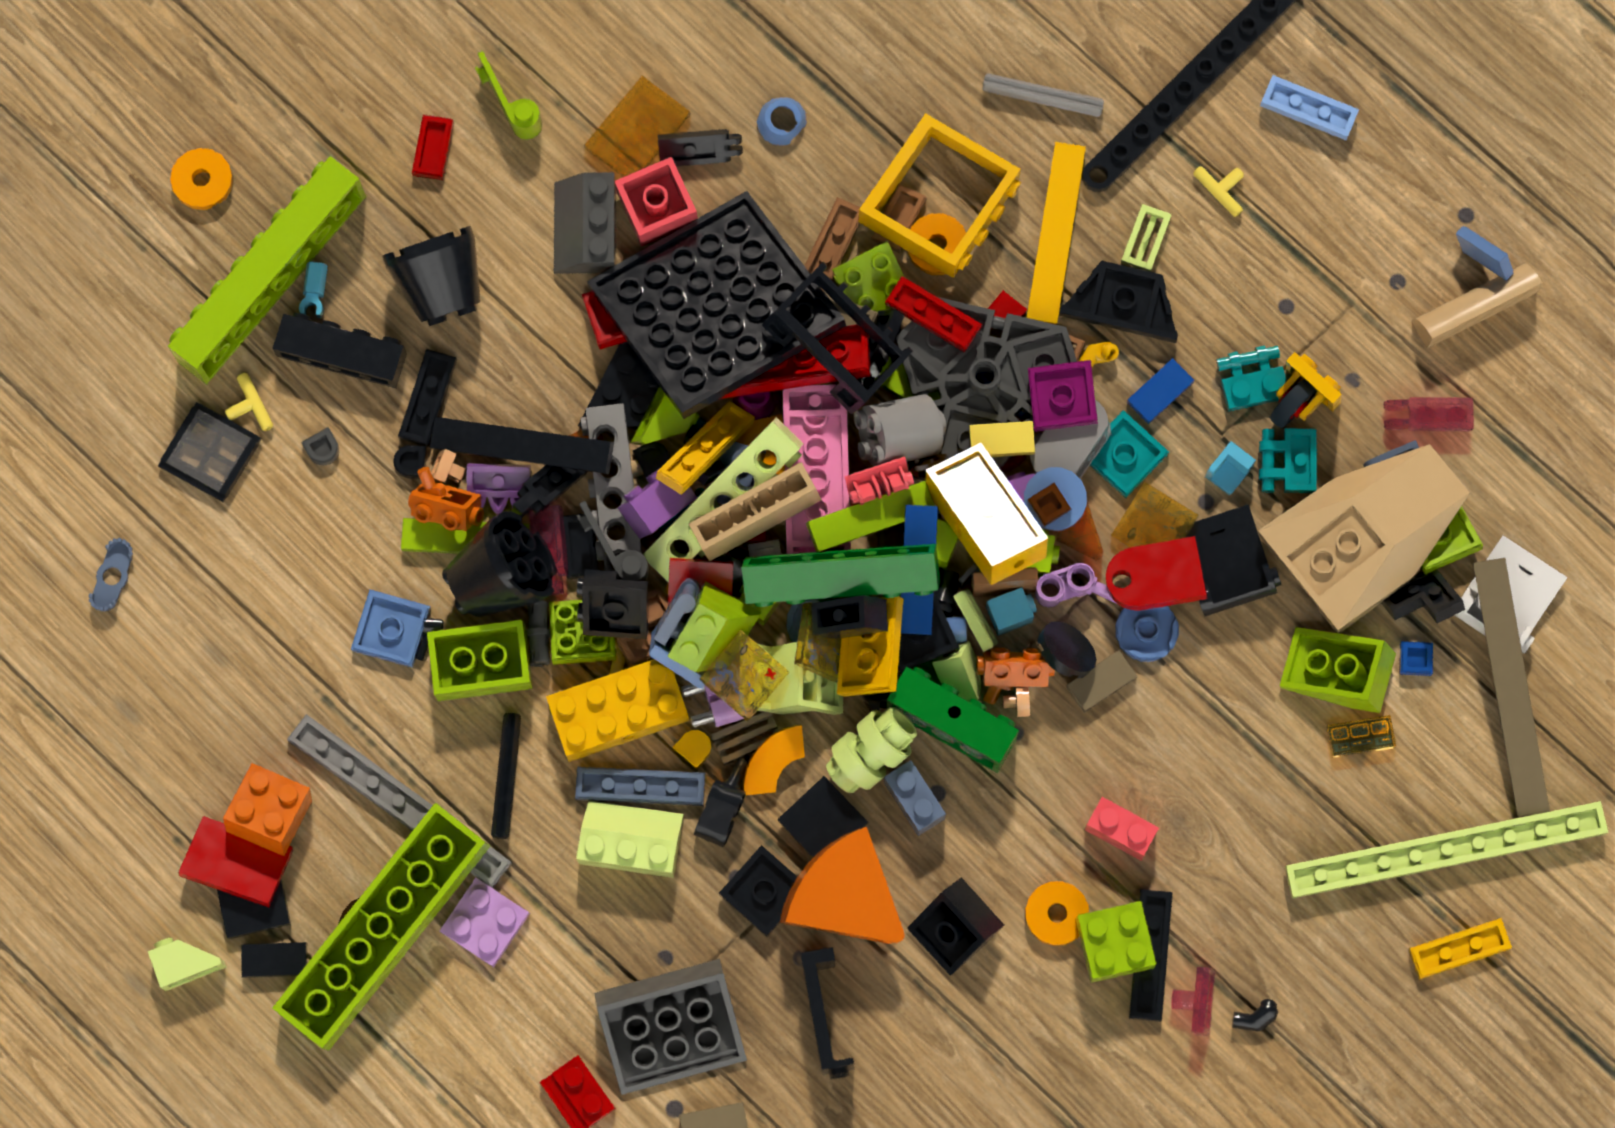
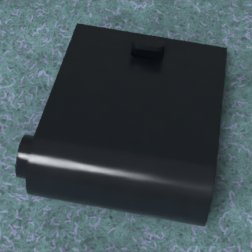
(1232, 561)

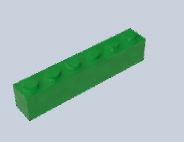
(841, 574)

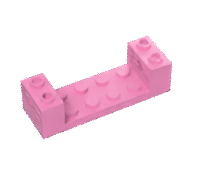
(822, 427)

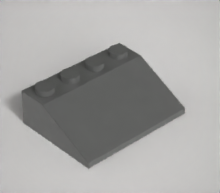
(670, 1026)

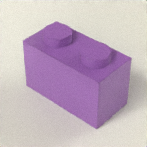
(653, 505)

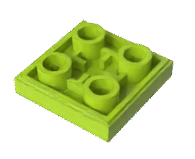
(568, 641)

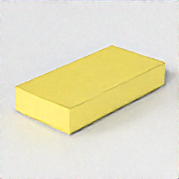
(1004, 438)

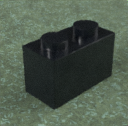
(849, 617)

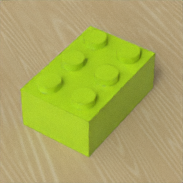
(479, 660)

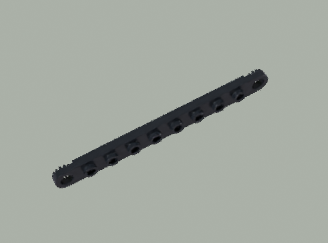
(1184, 90)

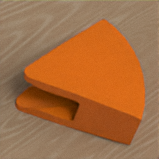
(845, 893)

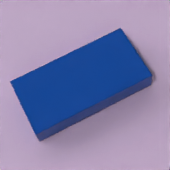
(1160, 391)

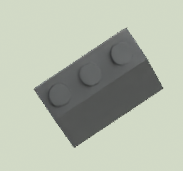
(585, 223)

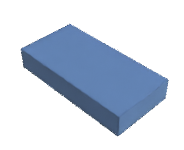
(1484, 252)

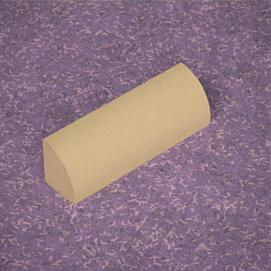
(1476, 305)
(755, 511)

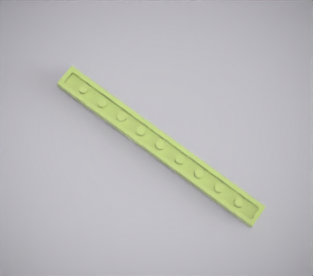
(1446, 849)

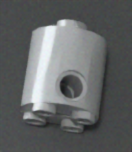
(900, 429)

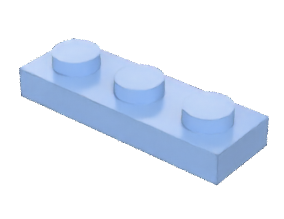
(1309, 107)

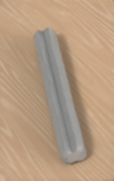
(1043, 95)

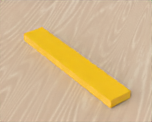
(1056, 232)

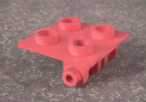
(878, 481)

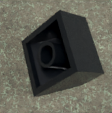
(955, 926)

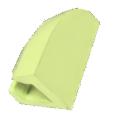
(960, 671)

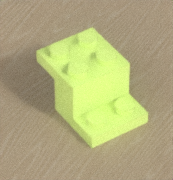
(800, 688)

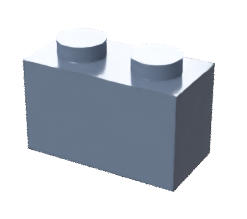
(914, 798)

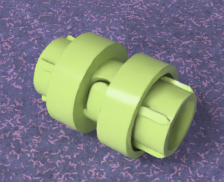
(880, 742)

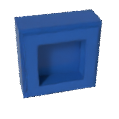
(1416, 658)

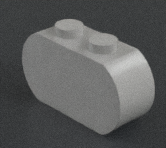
(1071, 446)

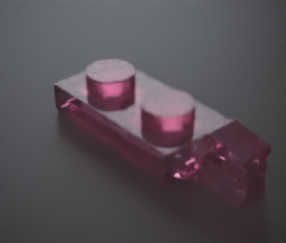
(551, 528)

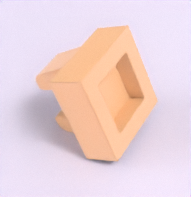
(446, 469)

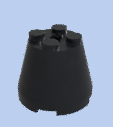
(438, 275)
(501, 568)

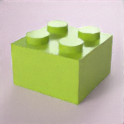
(1115, 941)

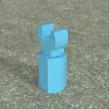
(314, 287)

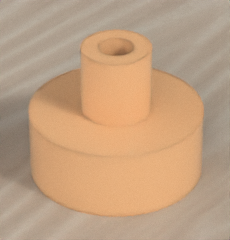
(1019, 701)

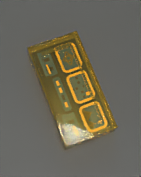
(1361, 736)

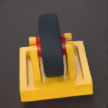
(1295, 401)

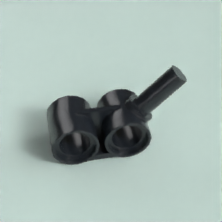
(721, 806)

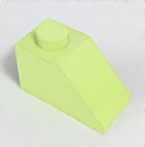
(181, 963)

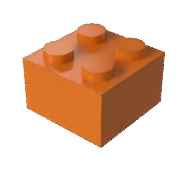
(267, 809)

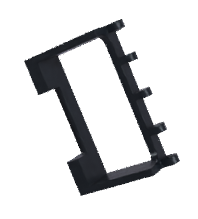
(849, 390)

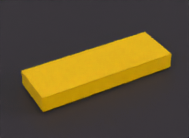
(1460, 948)

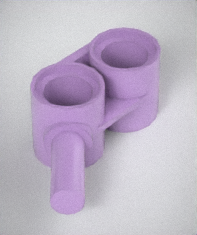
(1062, 580)

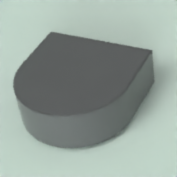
(322, 447)

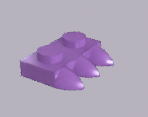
(497, 482)

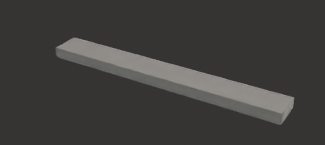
(379, 787)

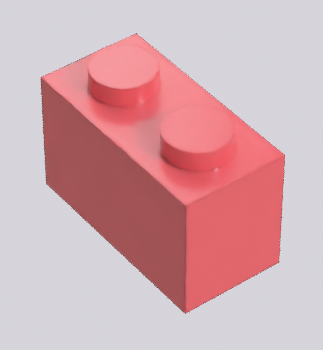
(1121, 828)

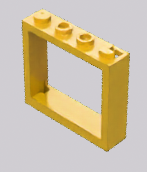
(912, 242)

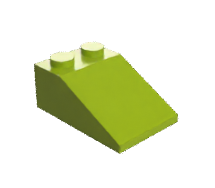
(1339, 668)

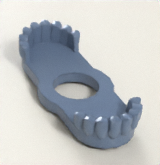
(118, 556)

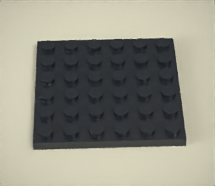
(701, 299)

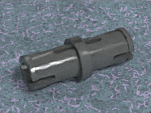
(538, 634)

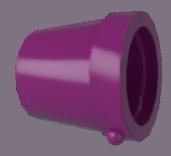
(759, 404)

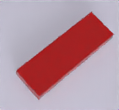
(933, 314)

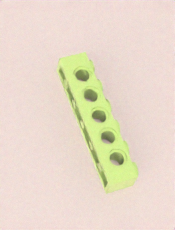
(775, 438)

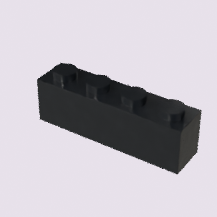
(340, 350)

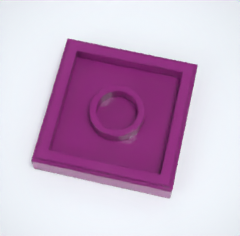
(1062, 395)

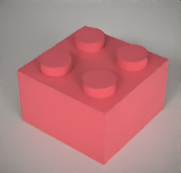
(655, 201)

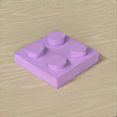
(484, 922)

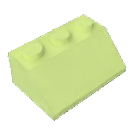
(630, 839)

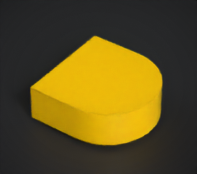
(694, 747)

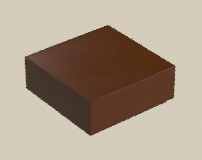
(1049, 504)

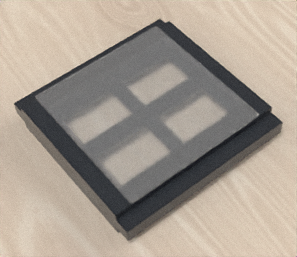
(209, 452)

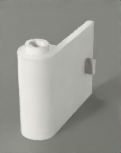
(1532, 590)

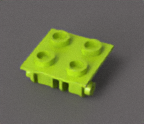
(870, 276)

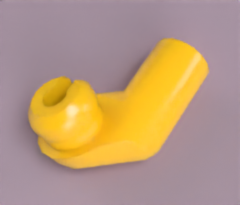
(1100, 353)

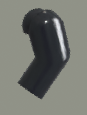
(1258, 1019)

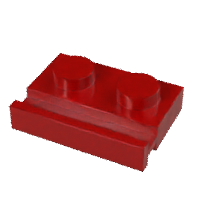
(577, 1094)

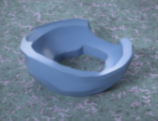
(775, 135)

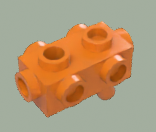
(444, 504)
(1009, 669)

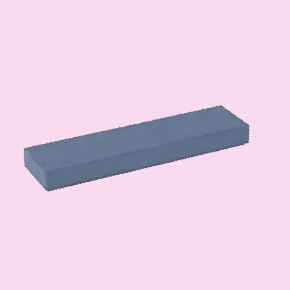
(640, 786)

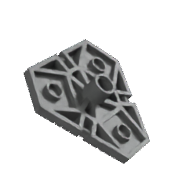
(951, 372)

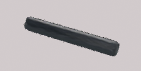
(506, 775)

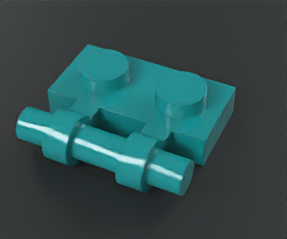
(1255, 387)
(1299, 460)

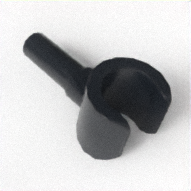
(429, 625)

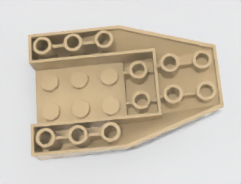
(1366, 532)

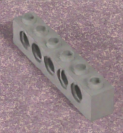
(611, 420)

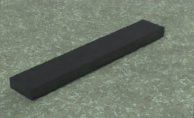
(522, 445)

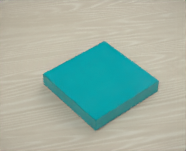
(1128, 455)

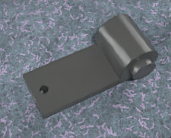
(629, 564)

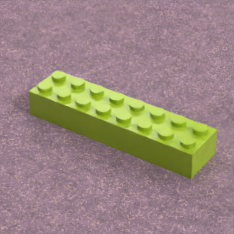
(267, 269)
(381, 927)

